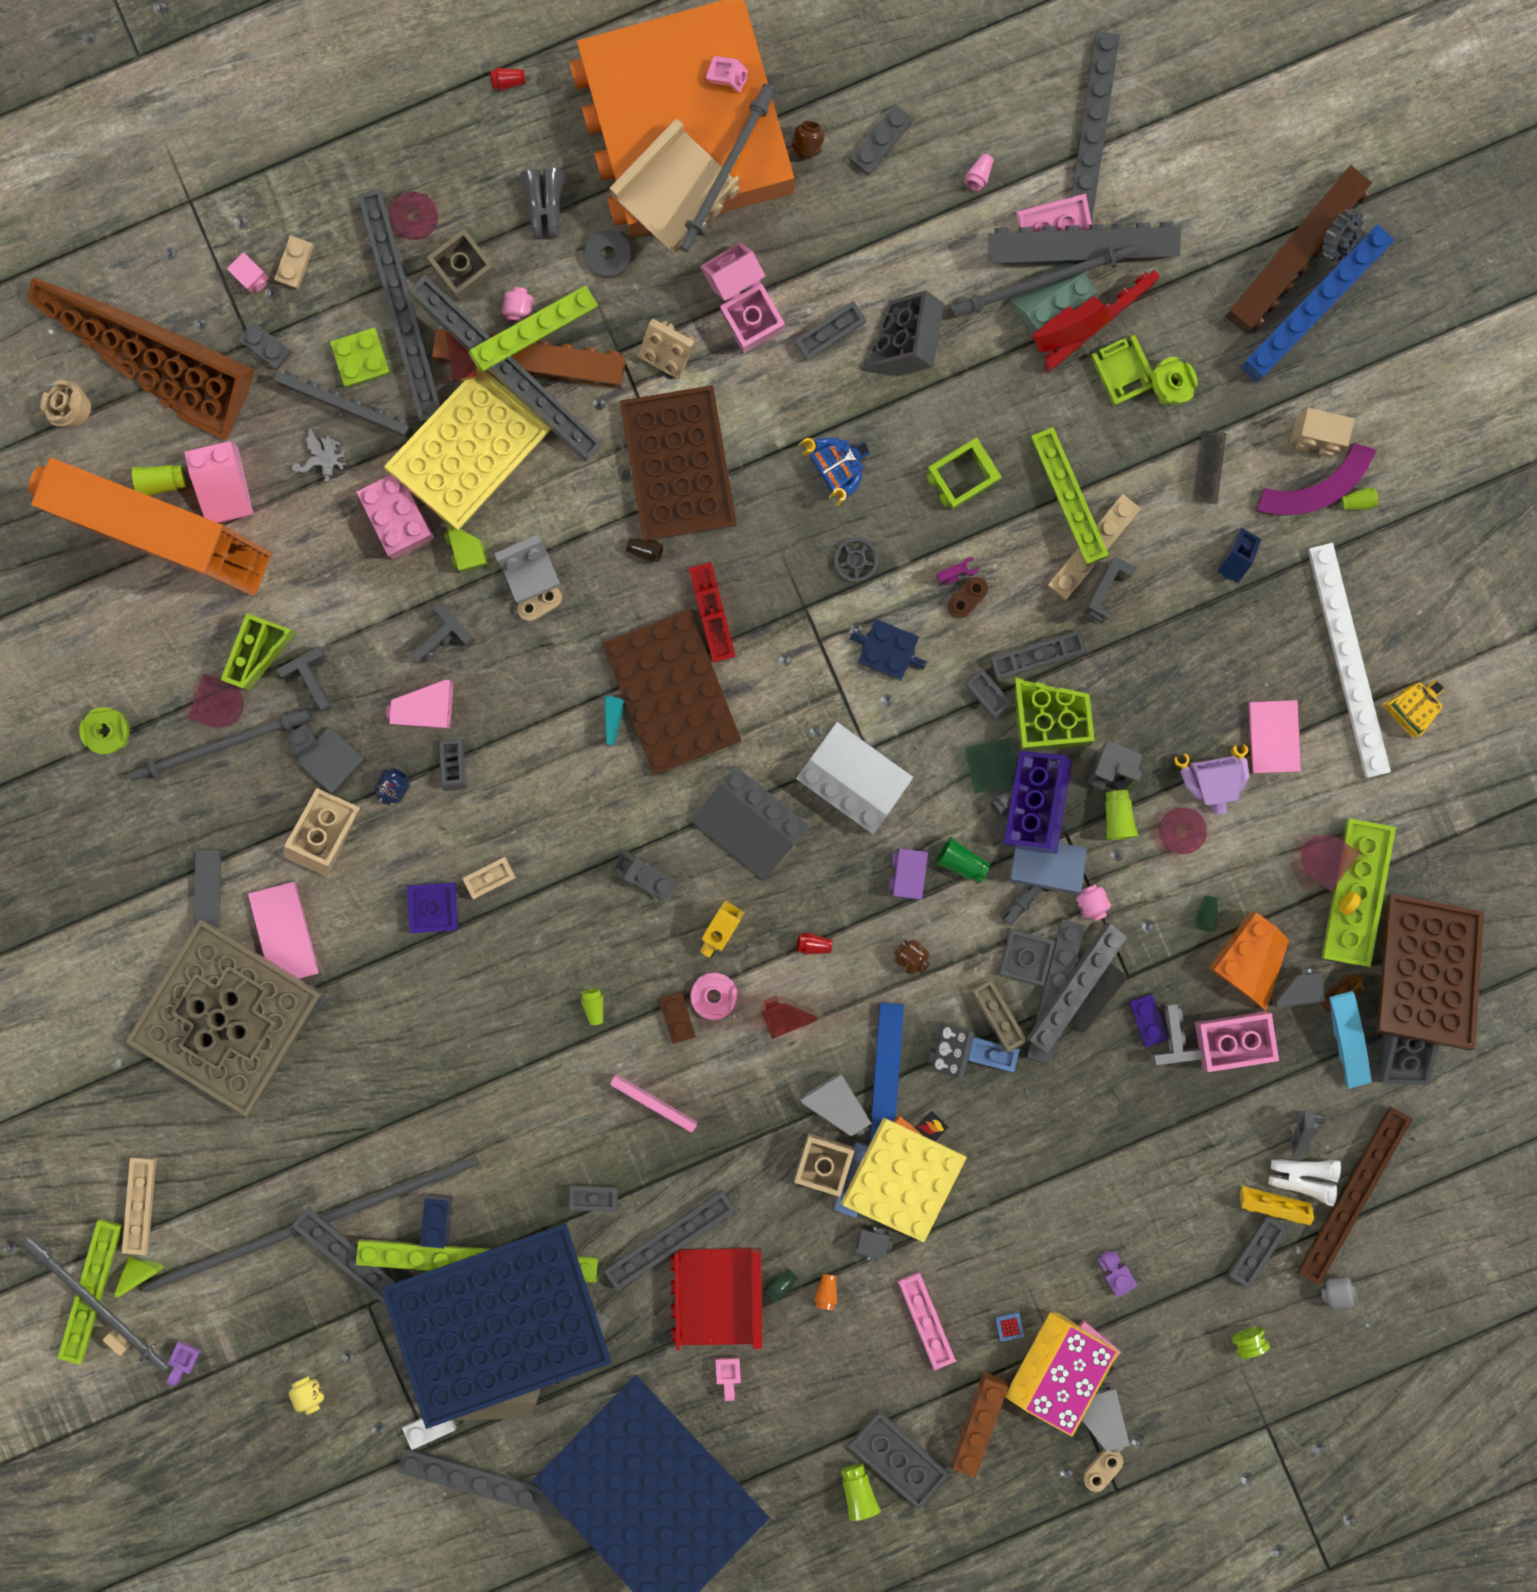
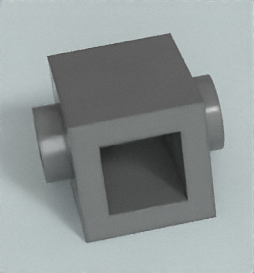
(874, 1242)

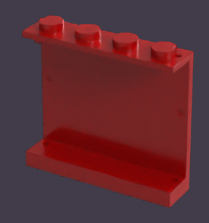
(717, 1297)

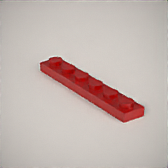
(1125, 298)

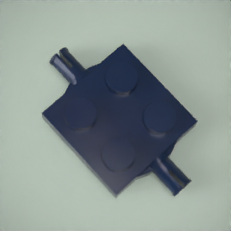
(888, 650)

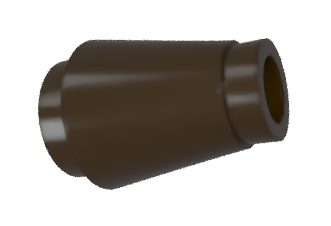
(645, 549)

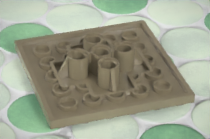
(268, 1006)

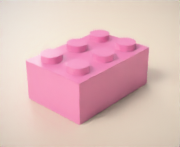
(395, 516)
(1237, 1041)

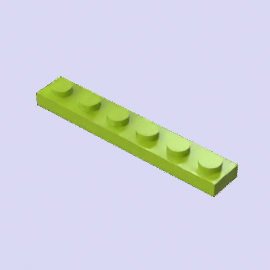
(533, 329)
(1069, 496)
(94, 1280)

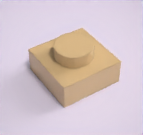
(117, 1342)

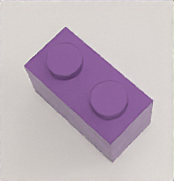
(908, 873)

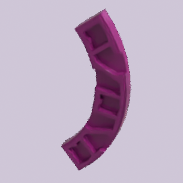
(1323, 494)

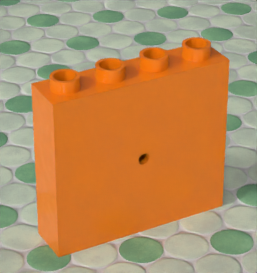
(658, 73)
(149, 525)

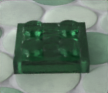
(992, 765)

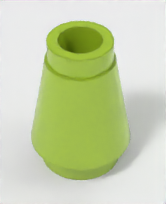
(1361, 500)
(593, 1005)

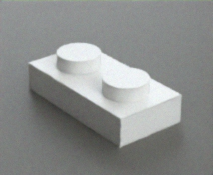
(418, 1435)

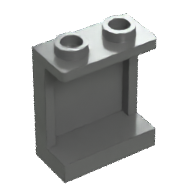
(1114, 568)

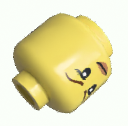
(306, 1395)

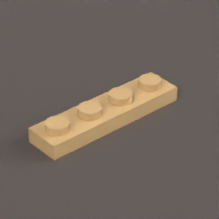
(139, 1205)

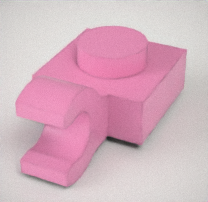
(728, 1373)

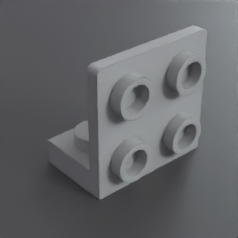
(528, 569)

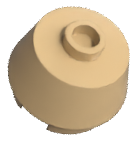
(66, 404)

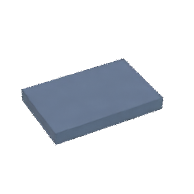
(1050, 871)

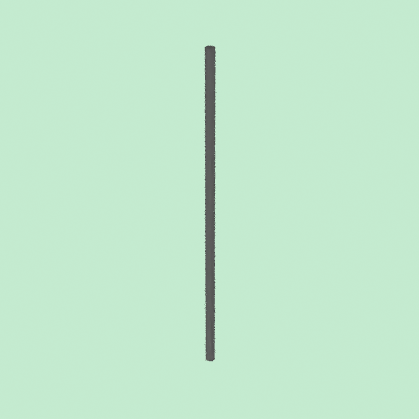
(329, 1217)

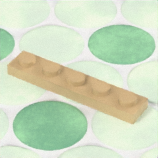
(1109, 528)

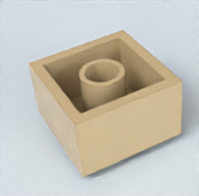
(1321, 432)
(824, 1164)

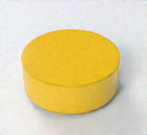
(1349, 903)

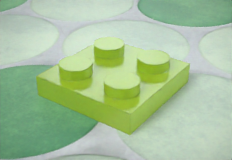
(360, 357)

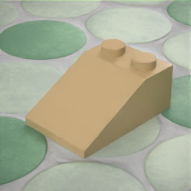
(320, 832)

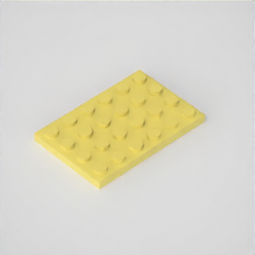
(467, 449)

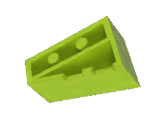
(255, 650)

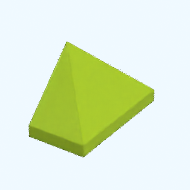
(136, 1272)

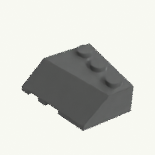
(907, 336)

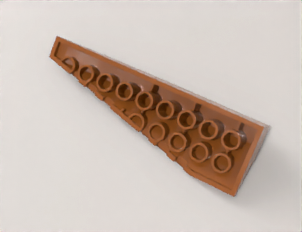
(183, 374)

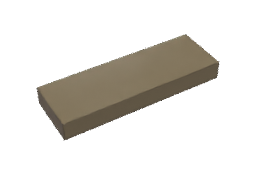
(998, 1016)

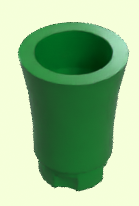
(962, 861)

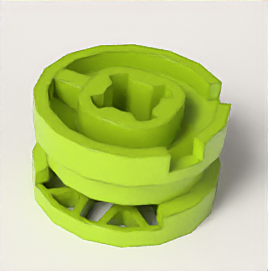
(1250, 1342)

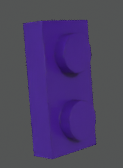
(1148, 1020)

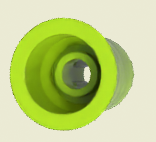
(158, 479)
(1119, 816)
(859, 1493)

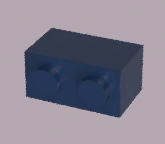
(436, 1220)

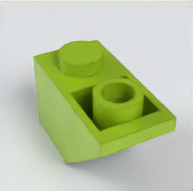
(468, 550)

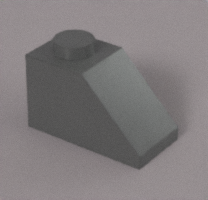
(1300, 989)

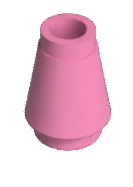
(979, 173)

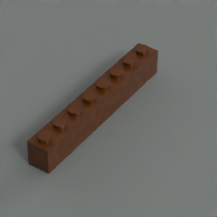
(1296, 252)

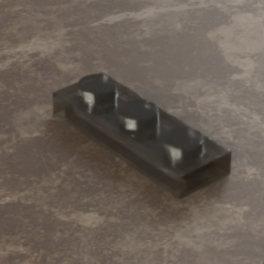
(1209, 467)
(1098, 997)

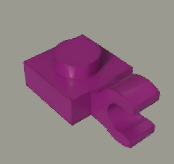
(951, 574)

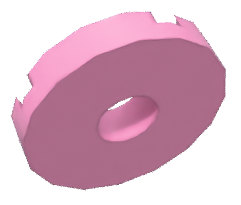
(709, 1009)

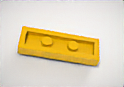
(1276, 1205)

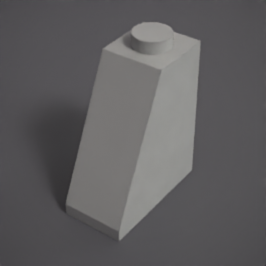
(838, 1105)
(1106, 1419)

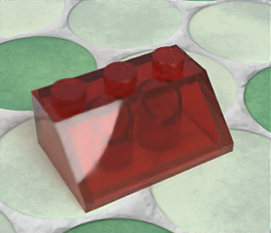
(785, 1015)

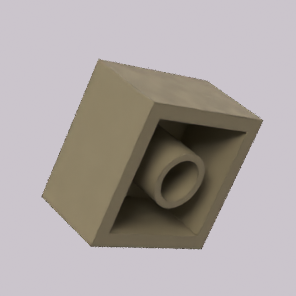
(462, 265)

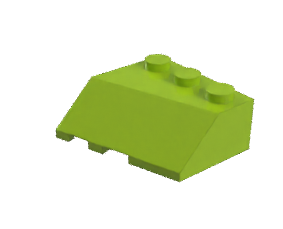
(1052, 717)

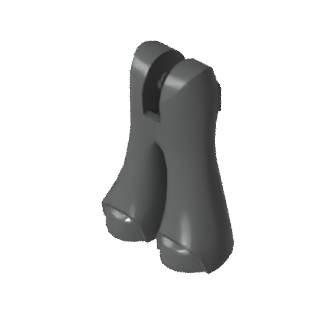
(553, 183)

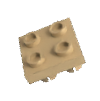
(666, 348)

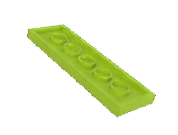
(1354, 936)

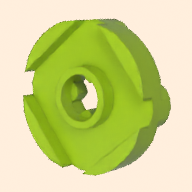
(1163, 386)
(94, 722)

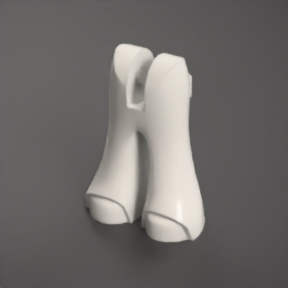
(1320, 1190)

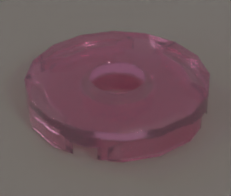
(414, 229)
(1195, 837)

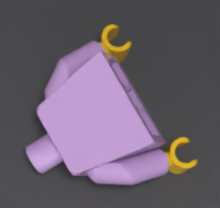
(1216, 779)

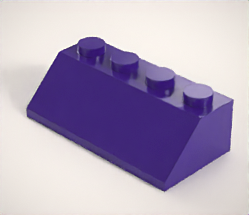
(1038, 801)

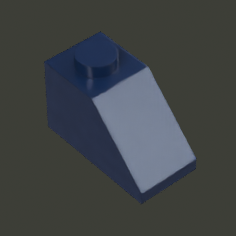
(1239, 555)

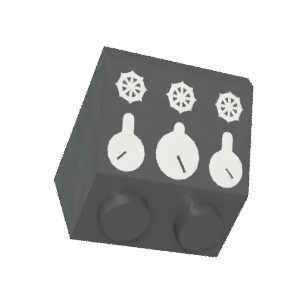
(951, 1049)

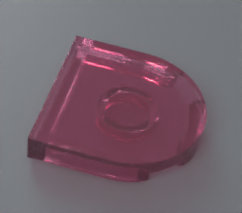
(216, 703)
(1327, 859)

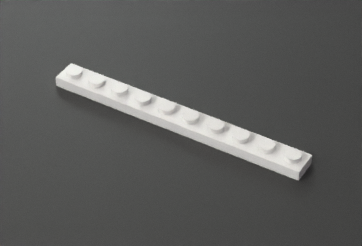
(1349, 660)

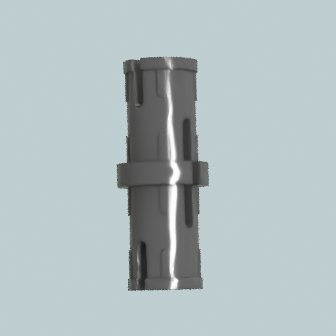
(1020, 904)

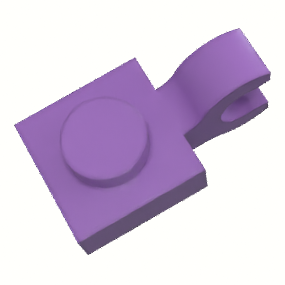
(183, 1361)

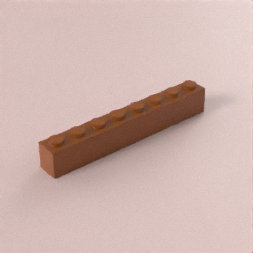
(557, 362)

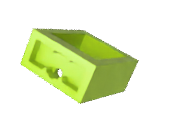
(983, 461)

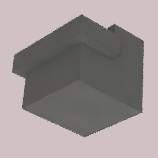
(1115, 767)

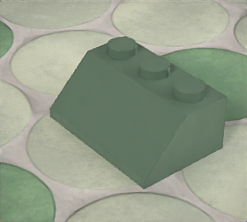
(1046, 302)

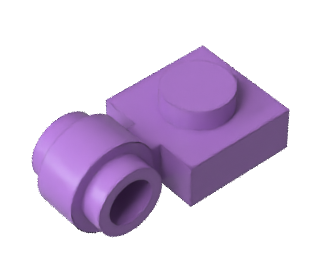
(1118, 1277)

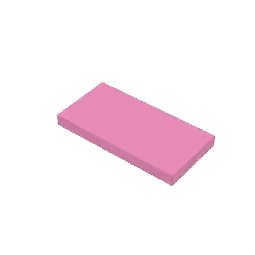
(284, 929)

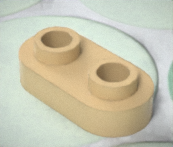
(540, 605)
(1100, 1468)

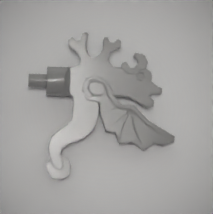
(325, 458)

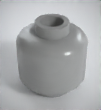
(1340, 1293)

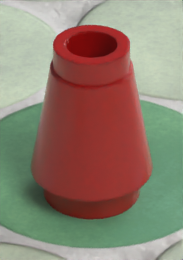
(506, 78)
(813, 944)

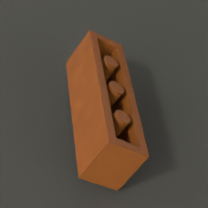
(979, 1424)

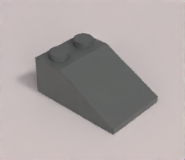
(1407, 1061)

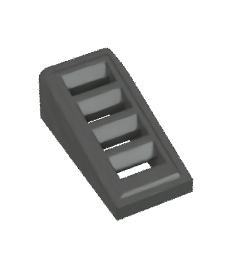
(444, 765)

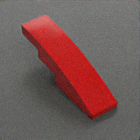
(712, 611)

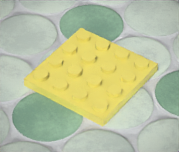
(903, 1180)

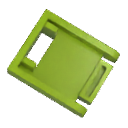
(1121, 367)

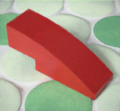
(1071, 325)

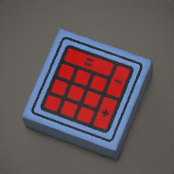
(1009, 1326)

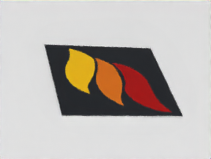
(932, 1126)

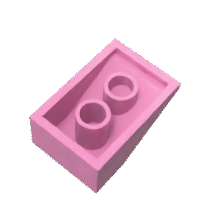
(219, 482)

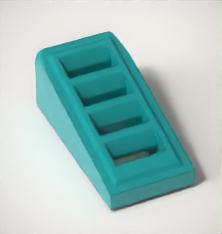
(613, 714)

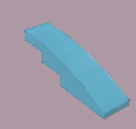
(1350, 1039)

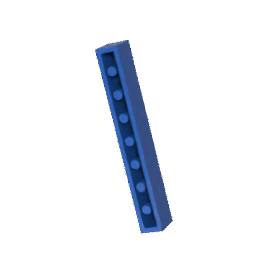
(1317, 303)

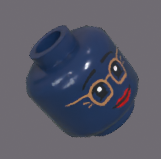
(391, 786)

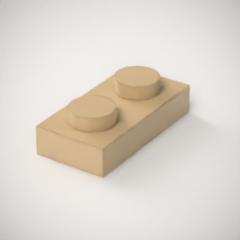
(294, 262)
(489, 878)

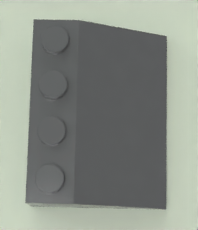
(749, 823)

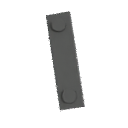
(1038, 655)

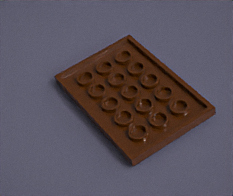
(678, 463)
(671, 692)
(1430, 972)

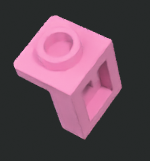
(727, 72)

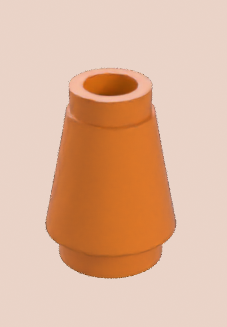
(826, 1293)

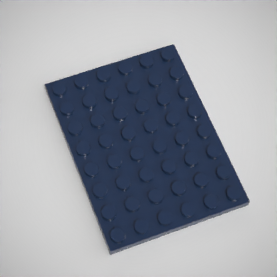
(496, 1325)
(650, 1495)

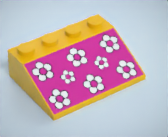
(1061, 1373)

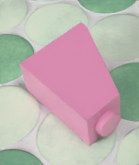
(424, 707)

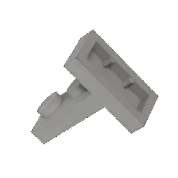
(1176, 1040)

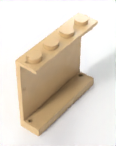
(671, 185)

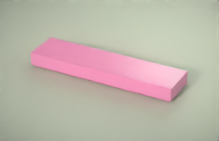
(653, 1103)
(926, 1321)

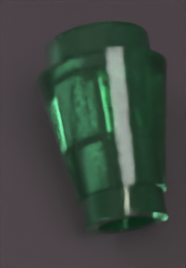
(1208, 914)
(779, 1285)

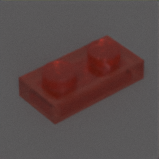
(461, 363)

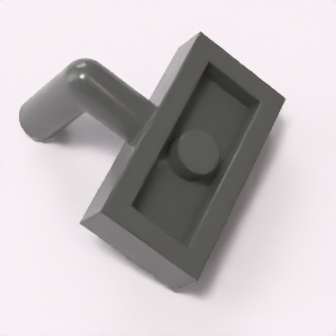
(1306, 1128)

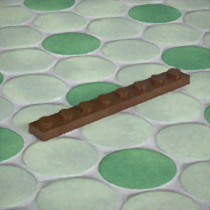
(1354, 1195)

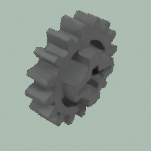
(1342, 235)

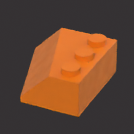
(1252, 959)

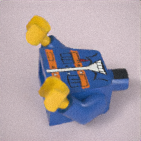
(837, 464)

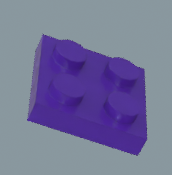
(432, 907)

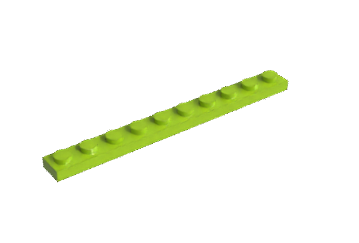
(415, 1257)

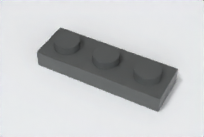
(881, 140)
(830, 331)
(1257, 1251)

